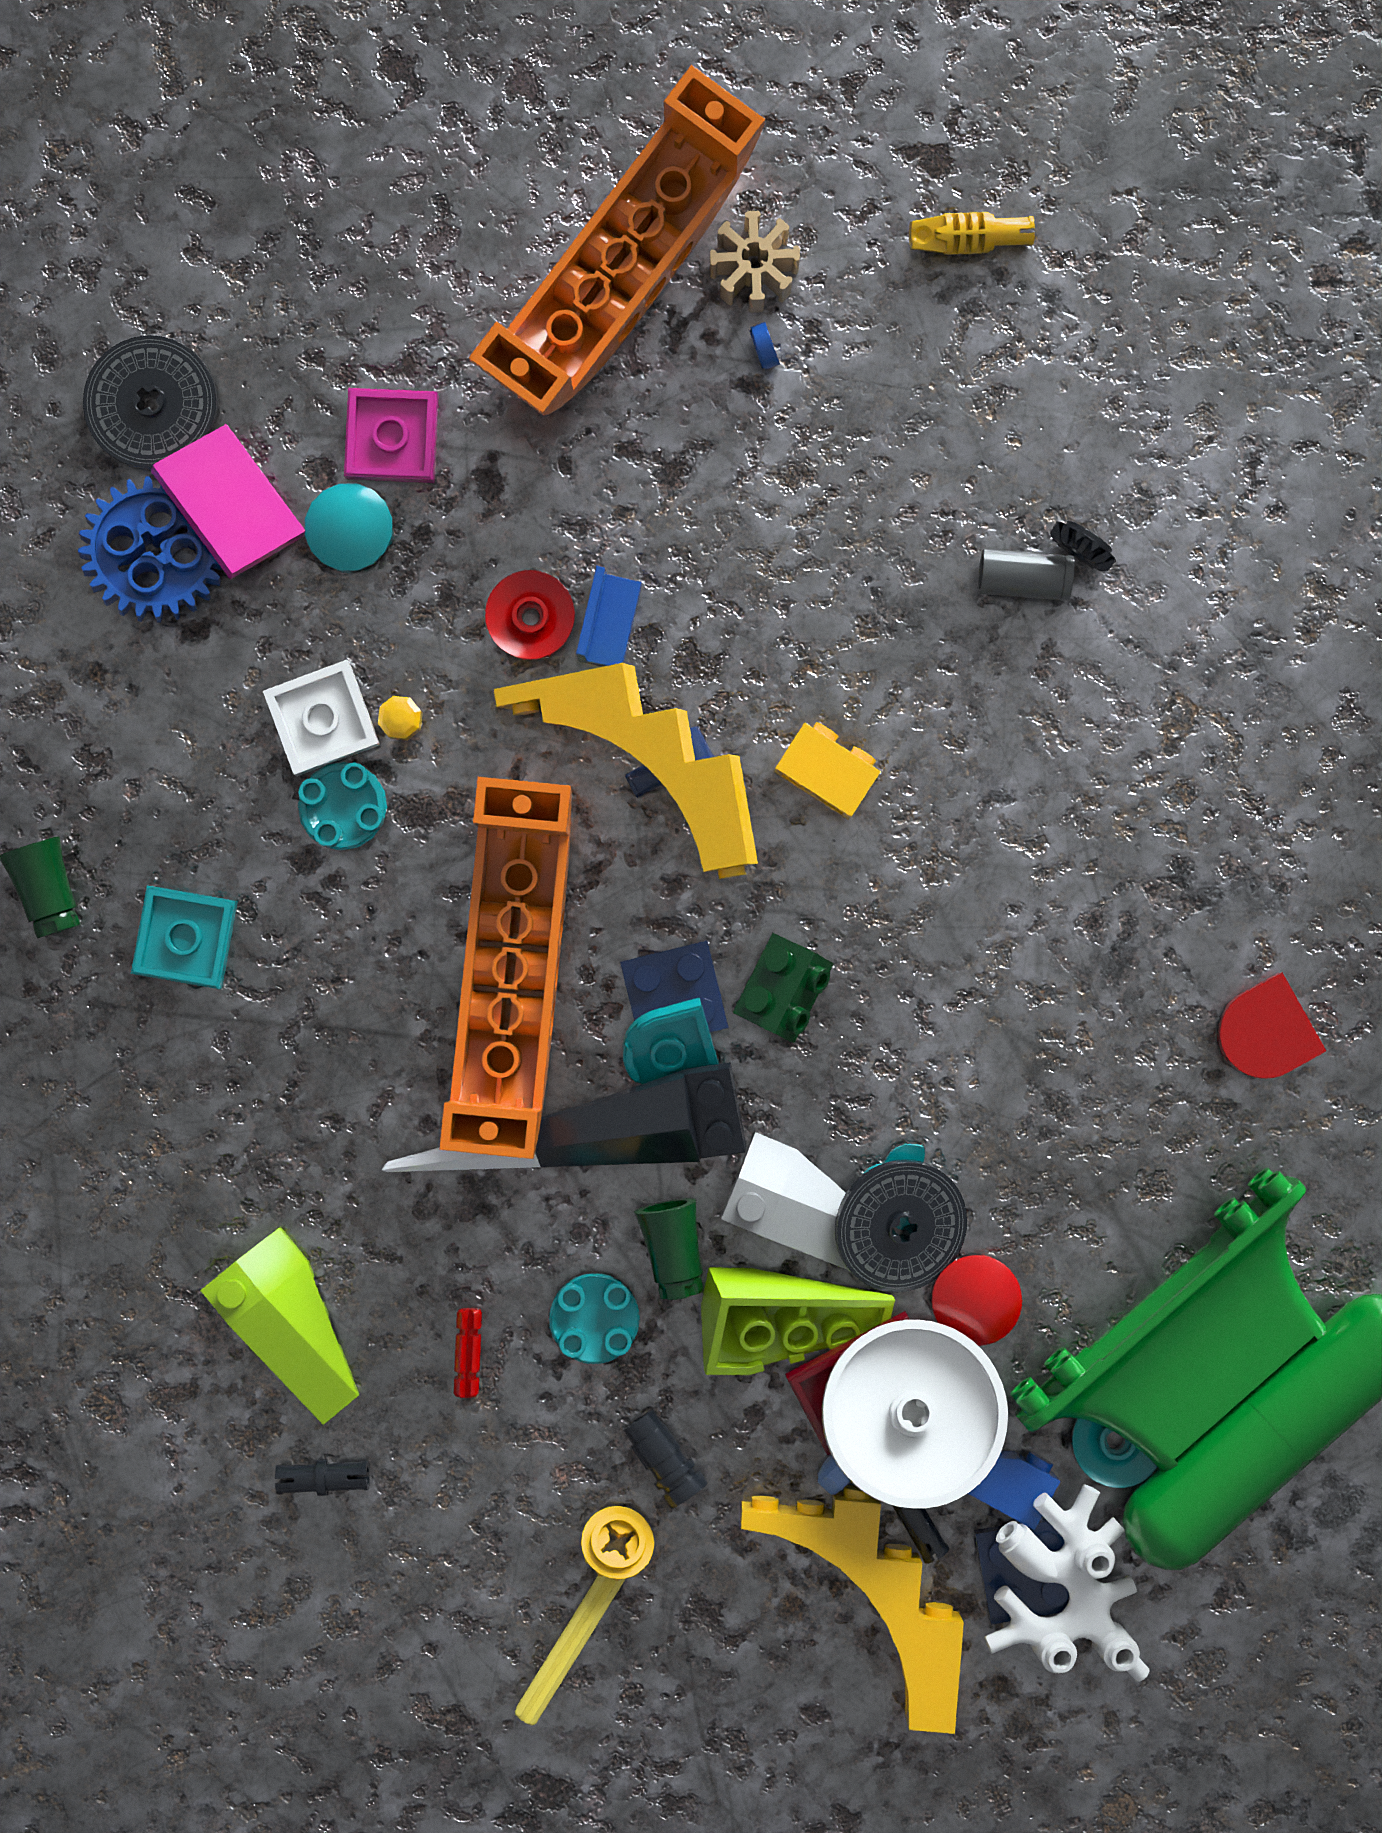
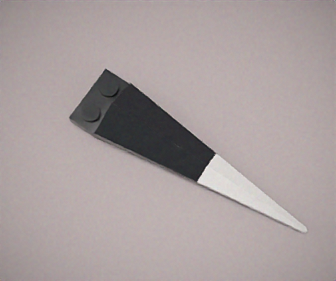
(660, 1121)

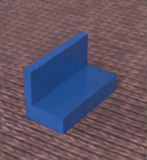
(608, 619)

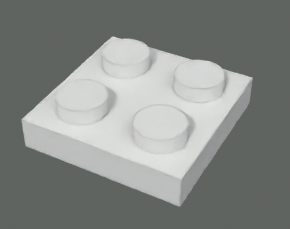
(321, 718)

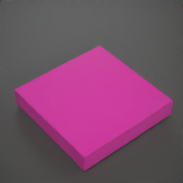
(391, 435)

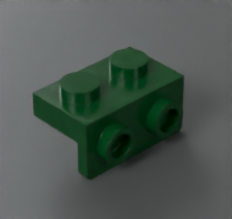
(784, 988)

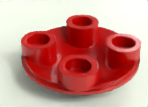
(977, 1298)

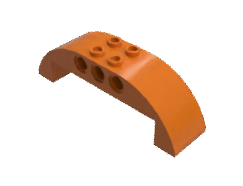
(626, 248)
(509, 968)

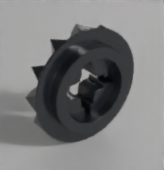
(1083, 545)

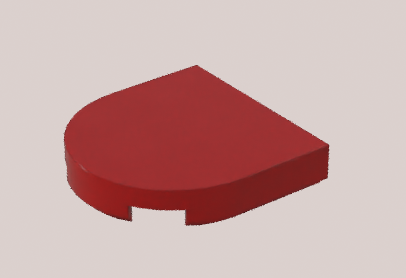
(1267, 1030)

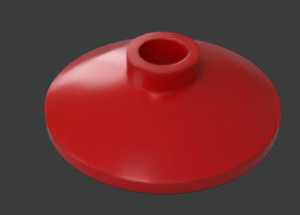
(526, 592)

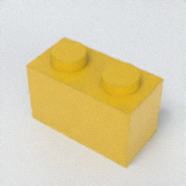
(828, 769)

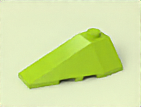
(281, 1317)
(770, 1317)

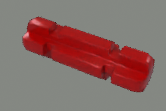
(467, 1352)

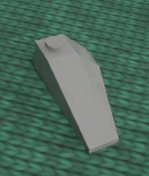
(785, 1200)

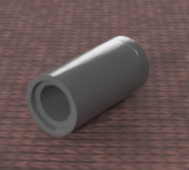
(1026, 574)

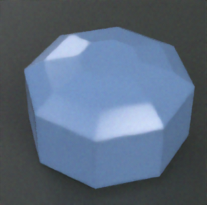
(831, 1477)

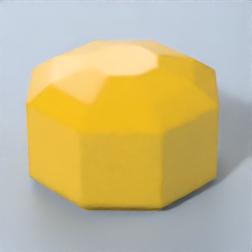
(400, 718)

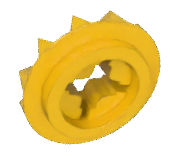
(623, 1523)

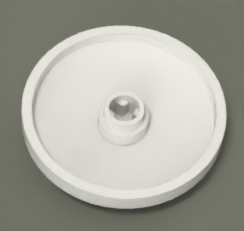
(914, 1414)

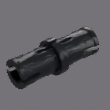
(322, 1477)

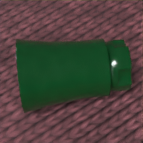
(42, 886)
(672, 1246)

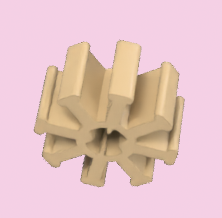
(770, 257)

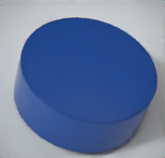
(764, 346)

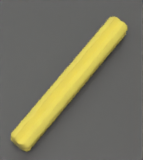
(567, 1649)

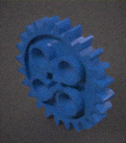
(129, 517)

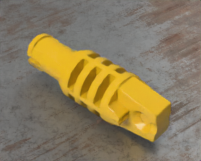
(968, 233)

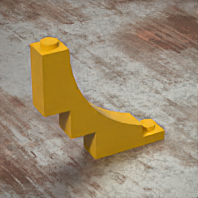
(610, 706)

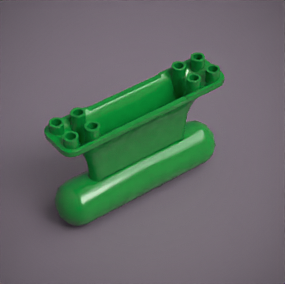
(1219, 1381)

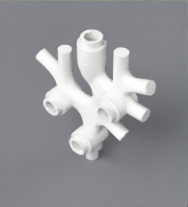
(1077, 1567)

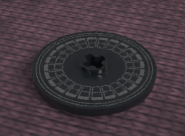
(149, 367)
(875, 1206)

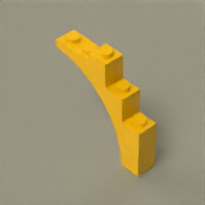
(891, 1578)

